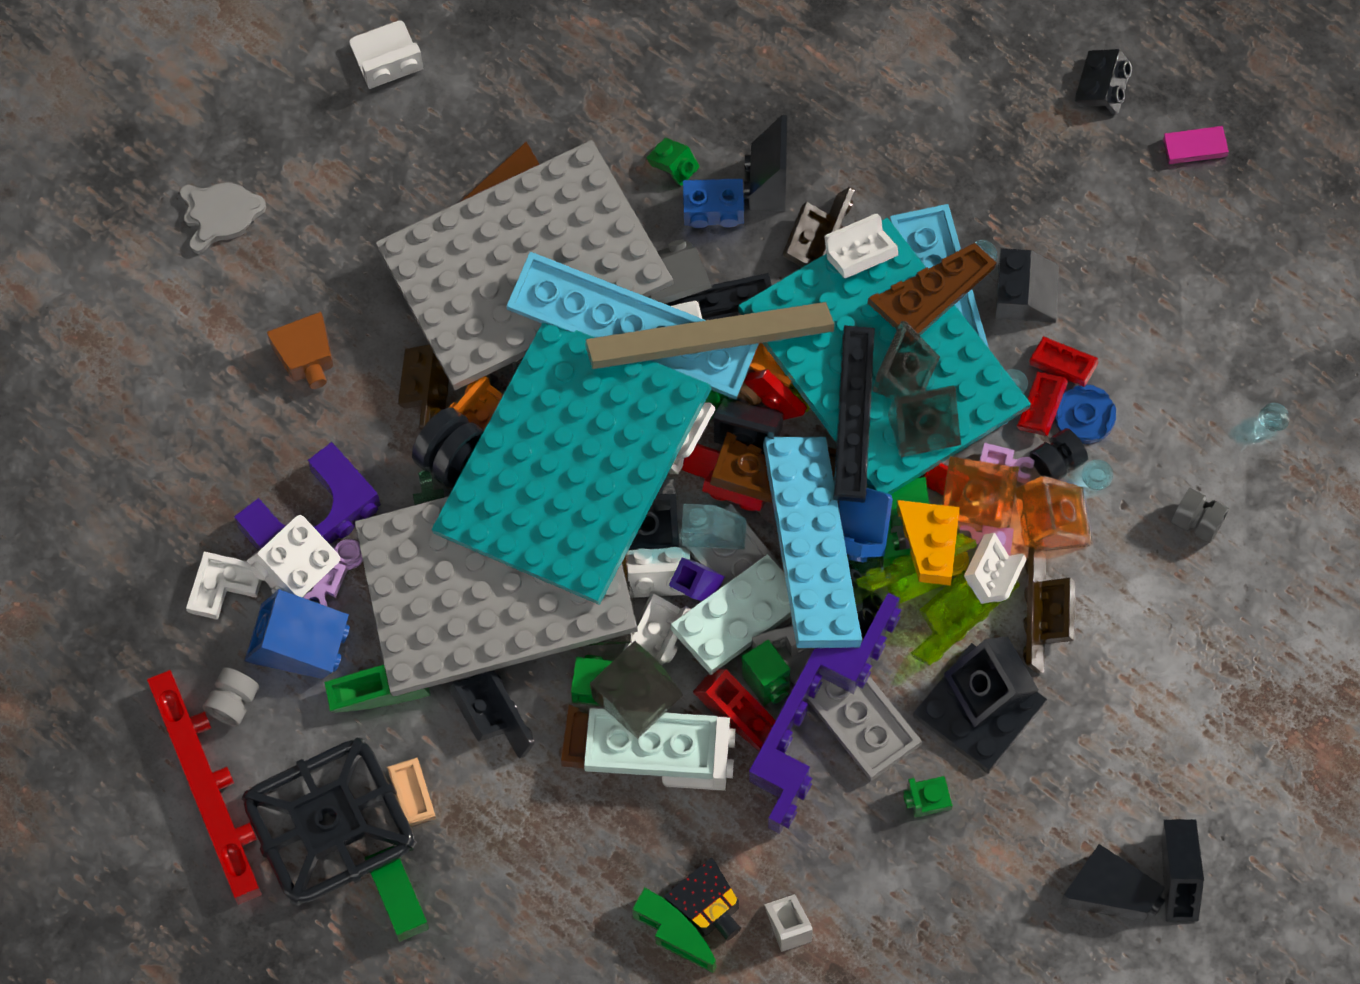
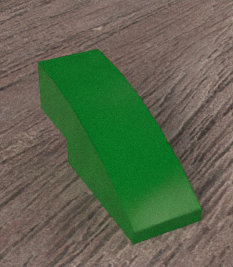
(365, 691)
(399, 899)
(674, 930)

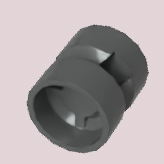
(1200, 515)

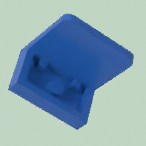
(866, 525)

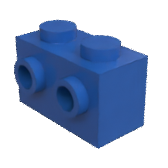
(713, 202)

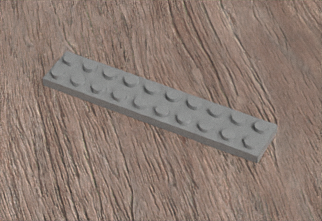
(860, 721)

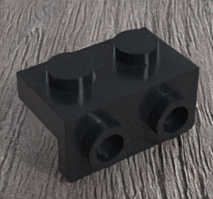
(1104, 80)

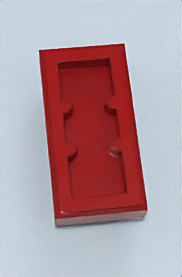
(1063, 361)
(775, 394)
(1045, 400)

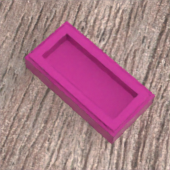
(1195, 145)

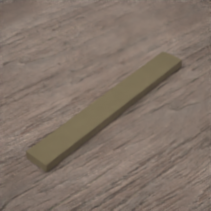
(709, 335)

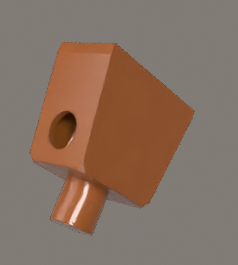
(303, 349)

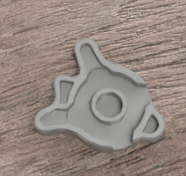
(219, 212)

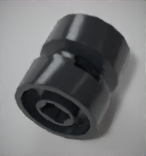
(1061, 454)

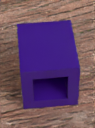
(695, 579)

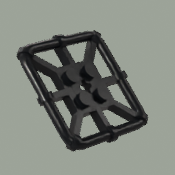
(322, 839)

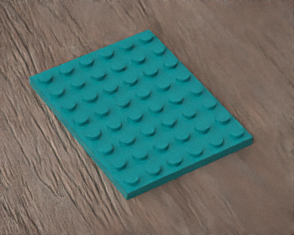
(813, 362)
(571, 463)

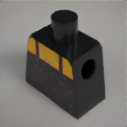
(706, 901)

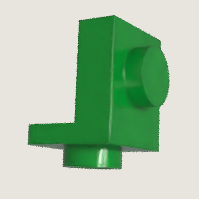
(674, 159)

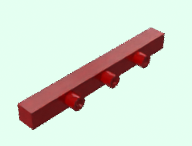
(206, 786)

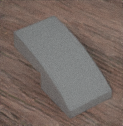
(779, 639)

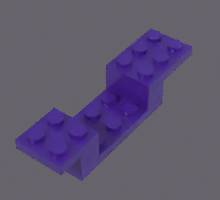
(844, 668)

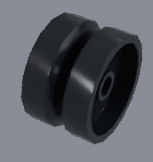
(446, 445)

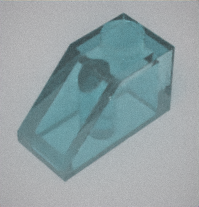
(712, 527)

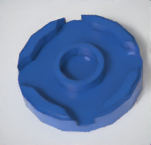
(1086, 413)

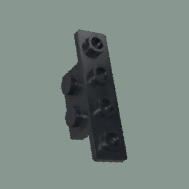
(491, 711)

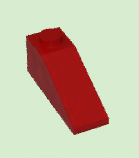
(729, 699)

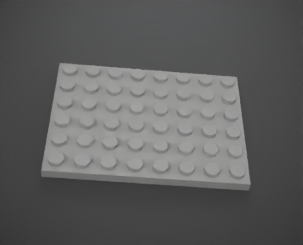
(468, 257)
(464, 614)

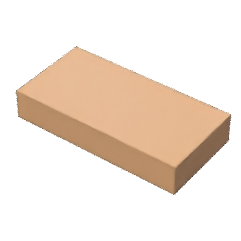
(412, 791)

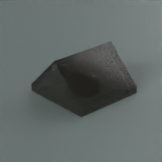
(906, 364)
(925, 421)

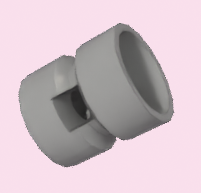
(232, 693)

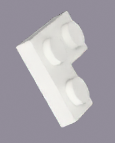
(216, 577)

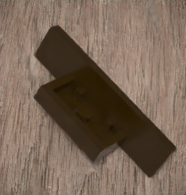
(811, 225)
(423, 383)
(1048, 610)

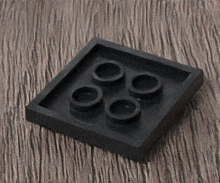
(982, 744)

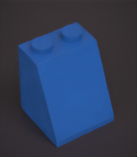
(297, 636)

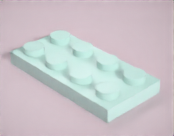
(734, 614)
(671, 747)

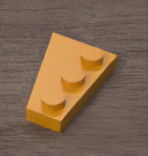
(932, 539)

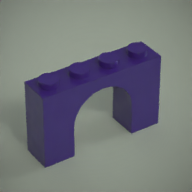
(351, 494)

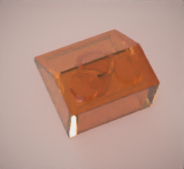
(981, 491)
(1053, 515)

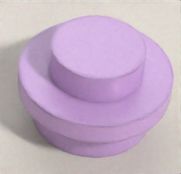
(349, 553)

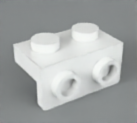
(859, 246)
(653, 569)
(993, 571)
(654, 628)

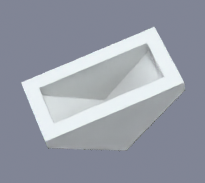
(789, 922)

